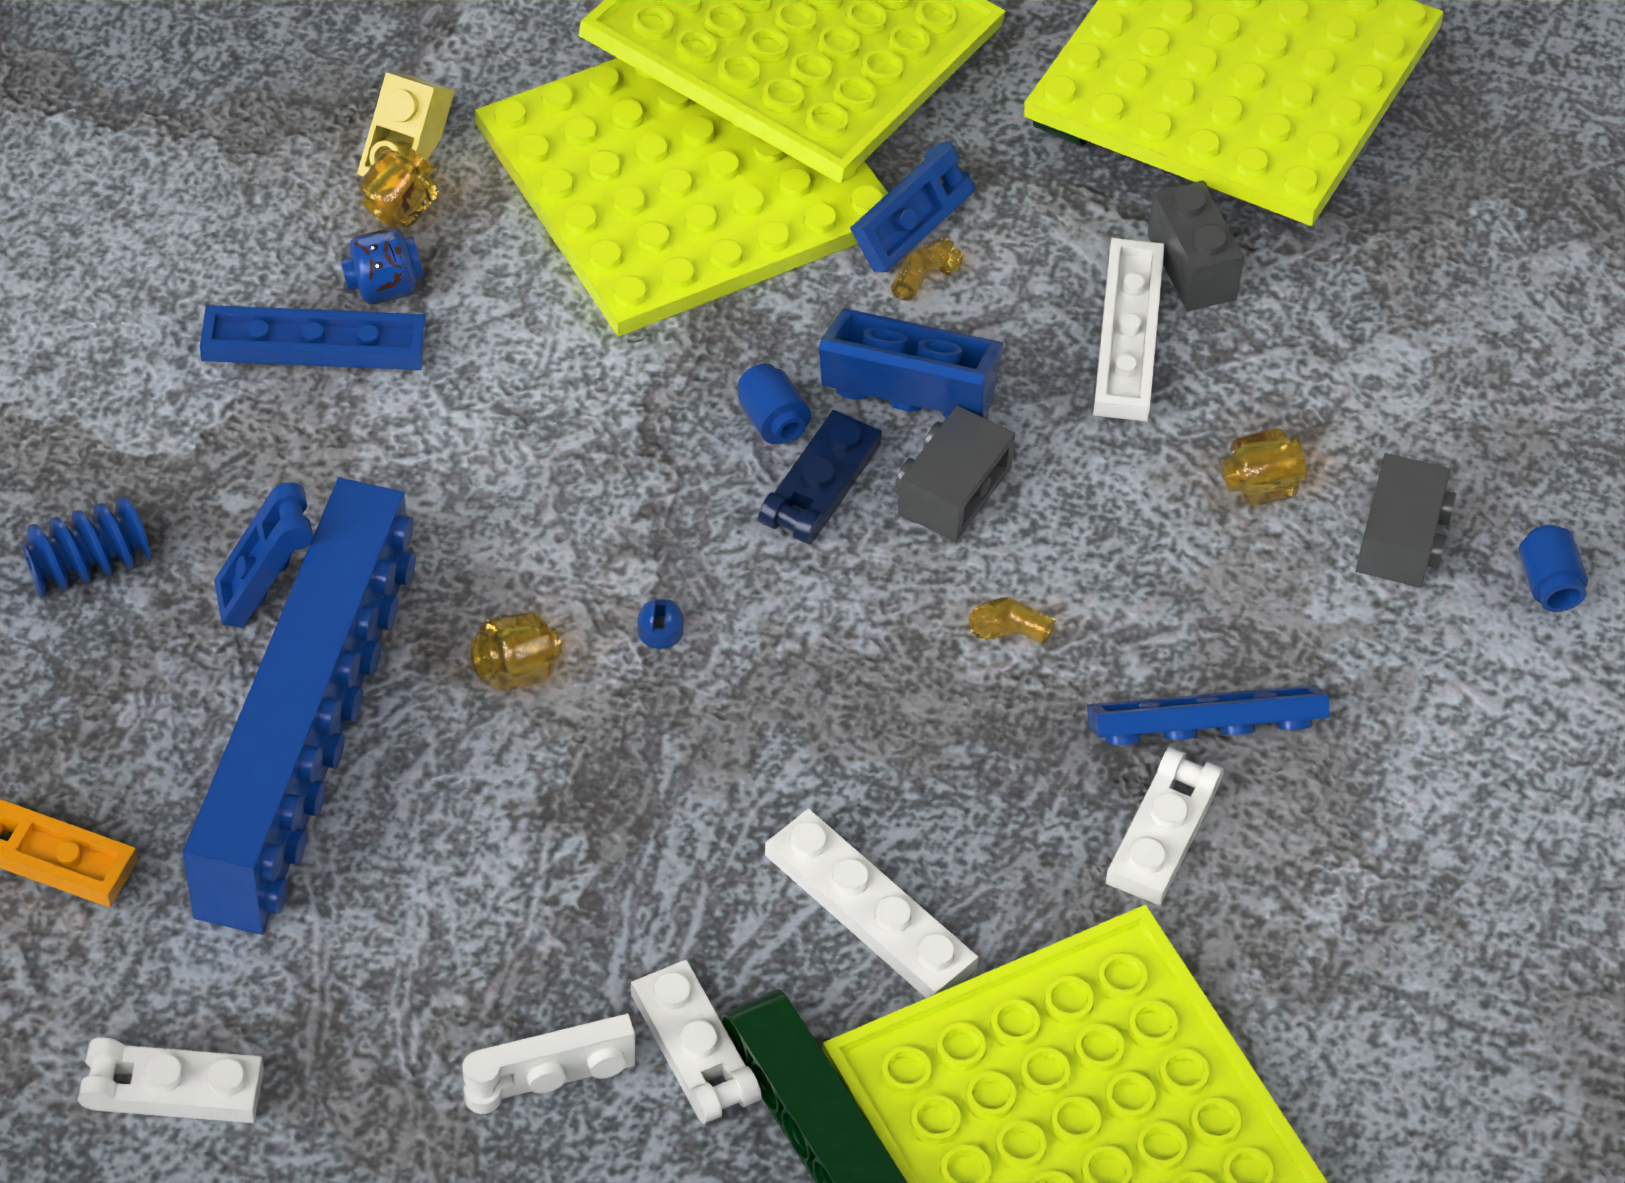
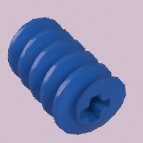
(85, 545)

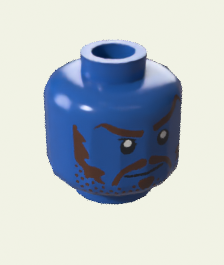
(382, 265)

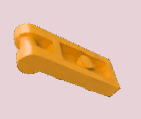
(64, 855)

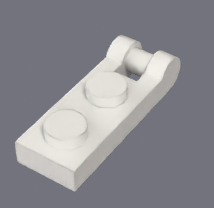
(1163, 827)
(694, 1041)
(547, 1061)
(171, 1082)

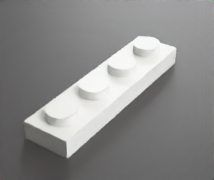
(1129, 330)
(870, 905)

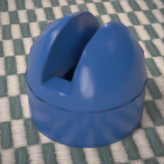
(659, 637)

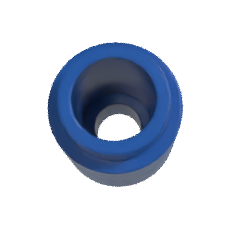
(773, 404)
(1553, 568)

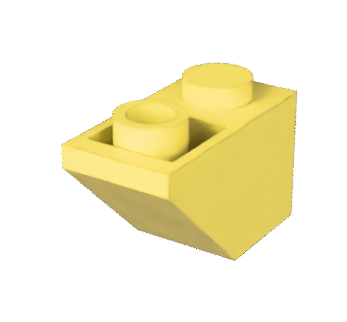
(406, 117)

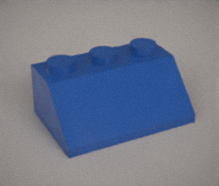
(908, 364)

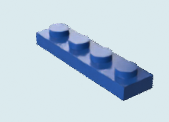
(313, 337)
(1231, 711)

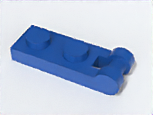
(913, 208)
(262, 553)

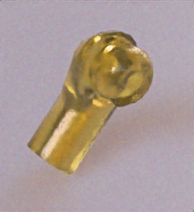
(920, 262)
(1008, 617)

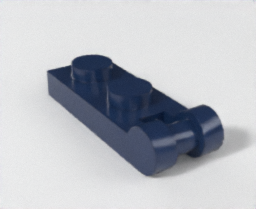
(821, 477)

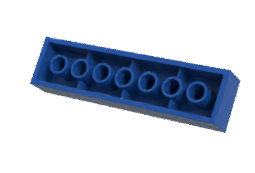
(299, 708)

